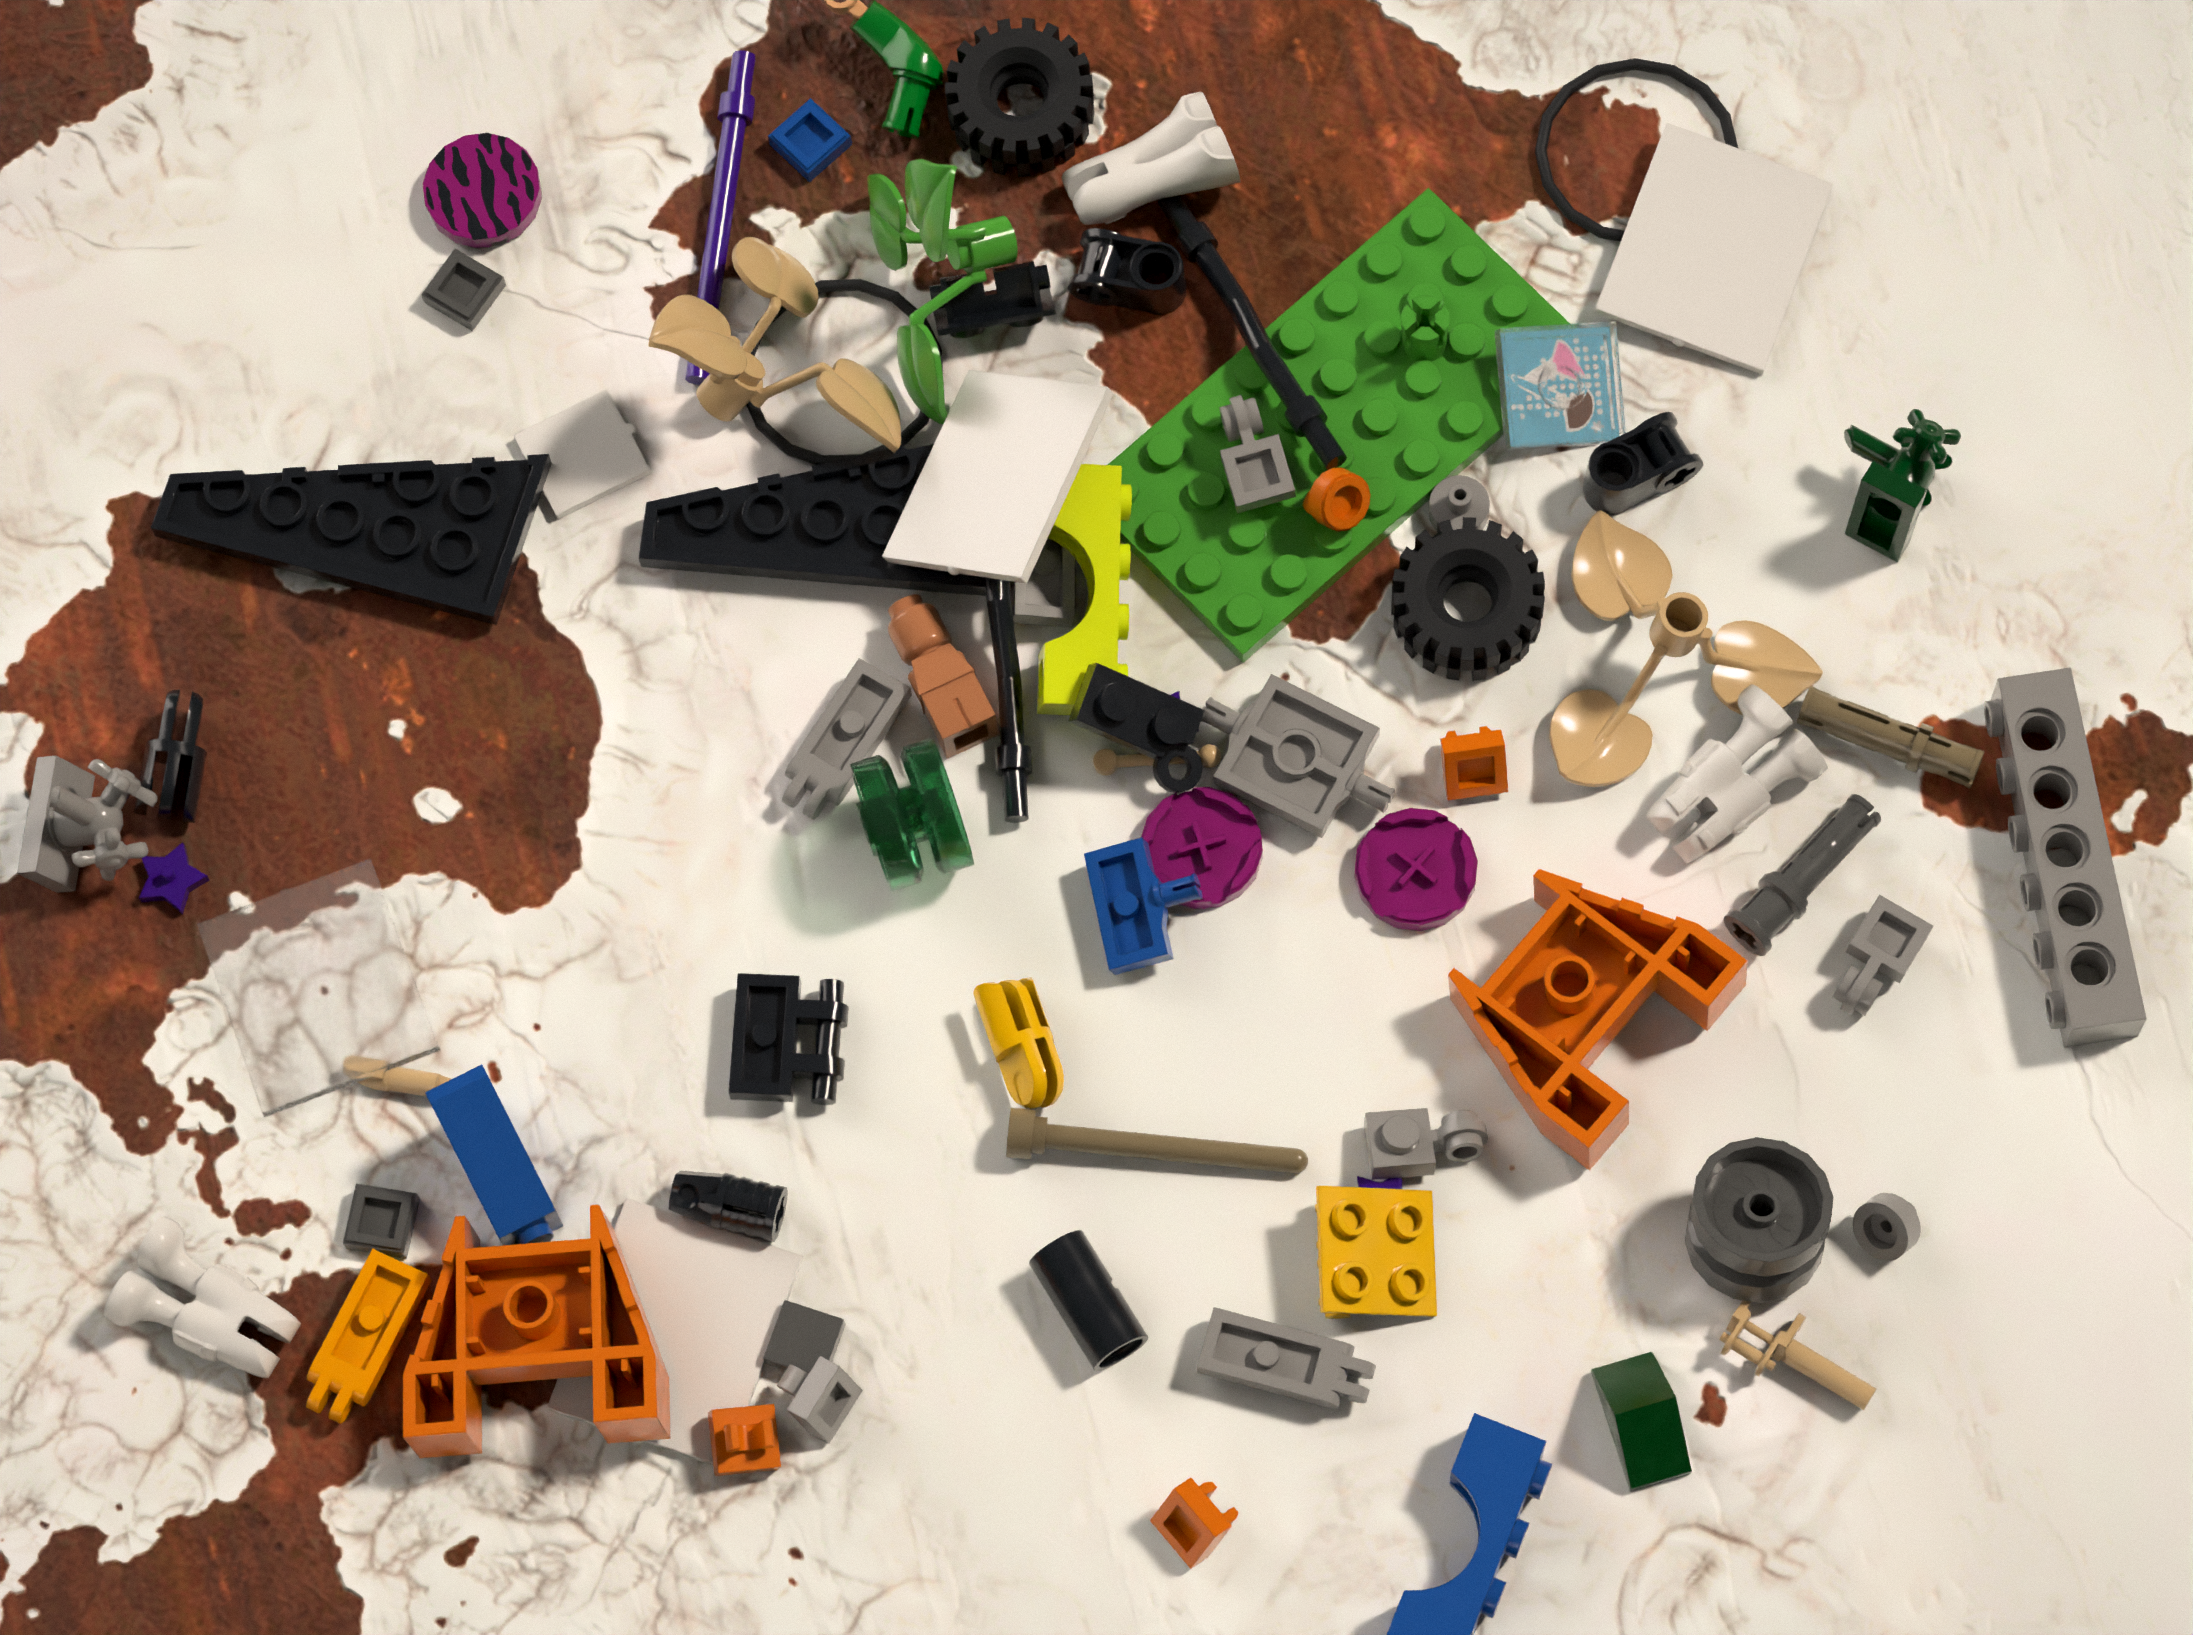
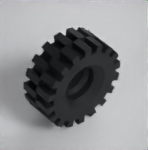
(1012, 59)
(1467, 557)

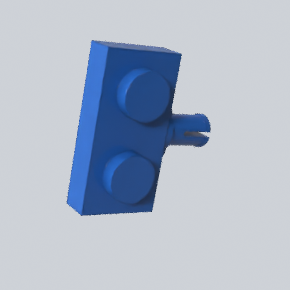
(1134, 904)

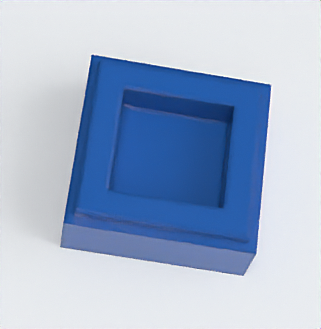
(810, 140)

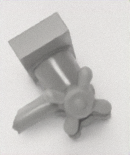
(67, 817)

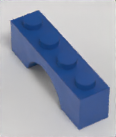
(1494, 1477)

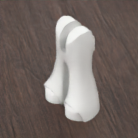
(1170, 160)

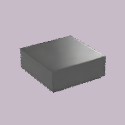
(463, 289)
(381, 1220)
(803, 1337)

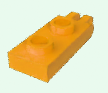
(365, 1334)

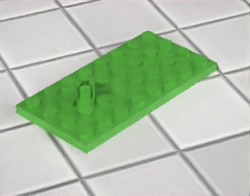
(1410, 390)

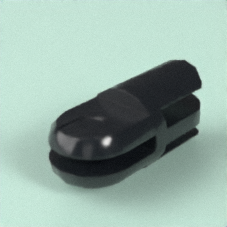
(175, 755)

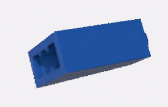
(494, 1159)

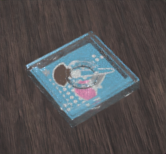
(1560, 385)

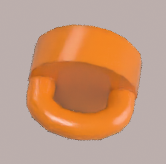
(1338, 499)

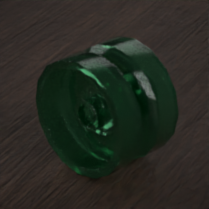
(905, 816)

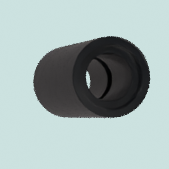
(1088, 1300)

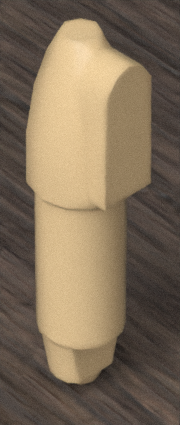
(405, 1081)

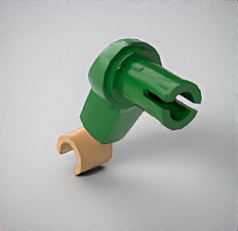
(904, 54)

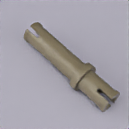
(1891, 737)

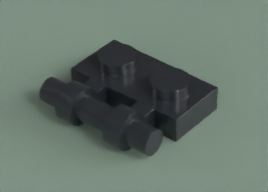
(767, 1035)

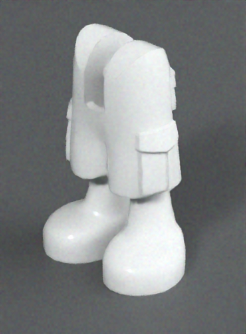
(1720, 788)
(213, 1319)

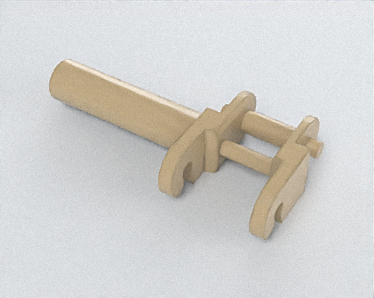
(1794, 1354)

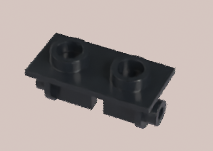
(1019, 299)

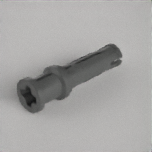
(1785, 893)

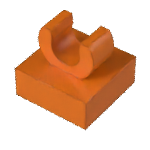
(1474, 764)
(744, 1439)
(1193, 1521)

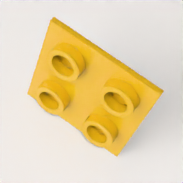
(1375, 1252)

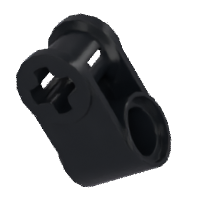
(1116, 271)
(1648, 458)

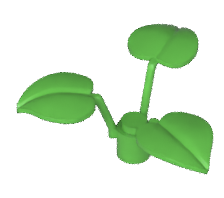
(968, 247)

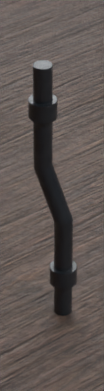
(1302, 411)
(1013, 756)

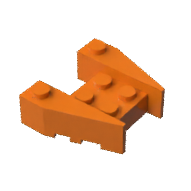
(1575, 990)
(533, 1318)

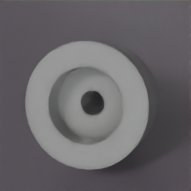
(1459, 498)
(1886, 1226)

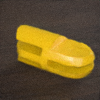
(1021, 1041)

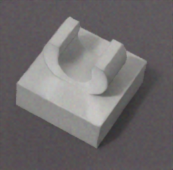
(820, 1397)

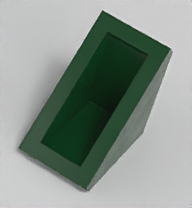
(1643, 1420)

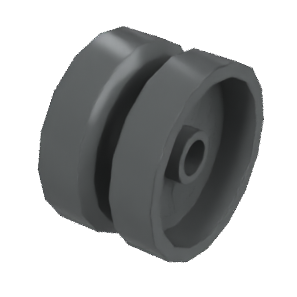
(1758, 1219)

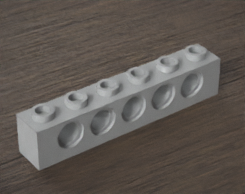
(2050, 706)

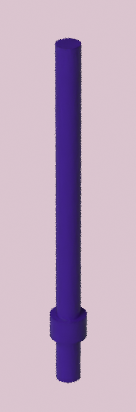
(735, 114)

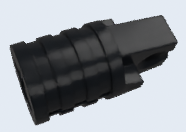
(730, 1203)

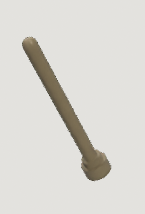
(1033, 1134)

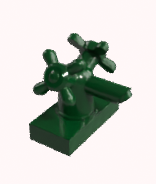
(1896, 482)

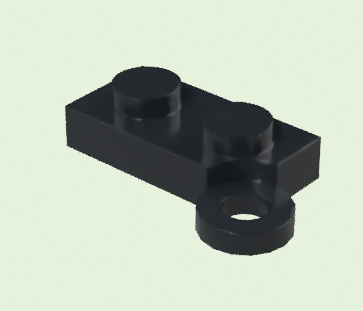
(1142, 721)

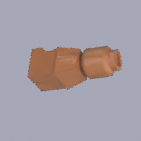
(941, 677)

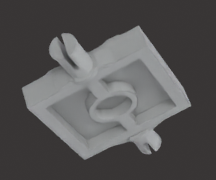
(1296, 755)

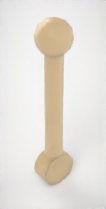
(1107, 761)

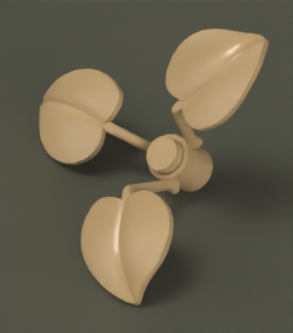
(736, 376)
(1627, 571)

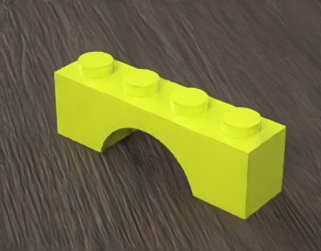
(1091, 533)

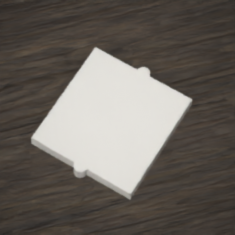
(589, 453)

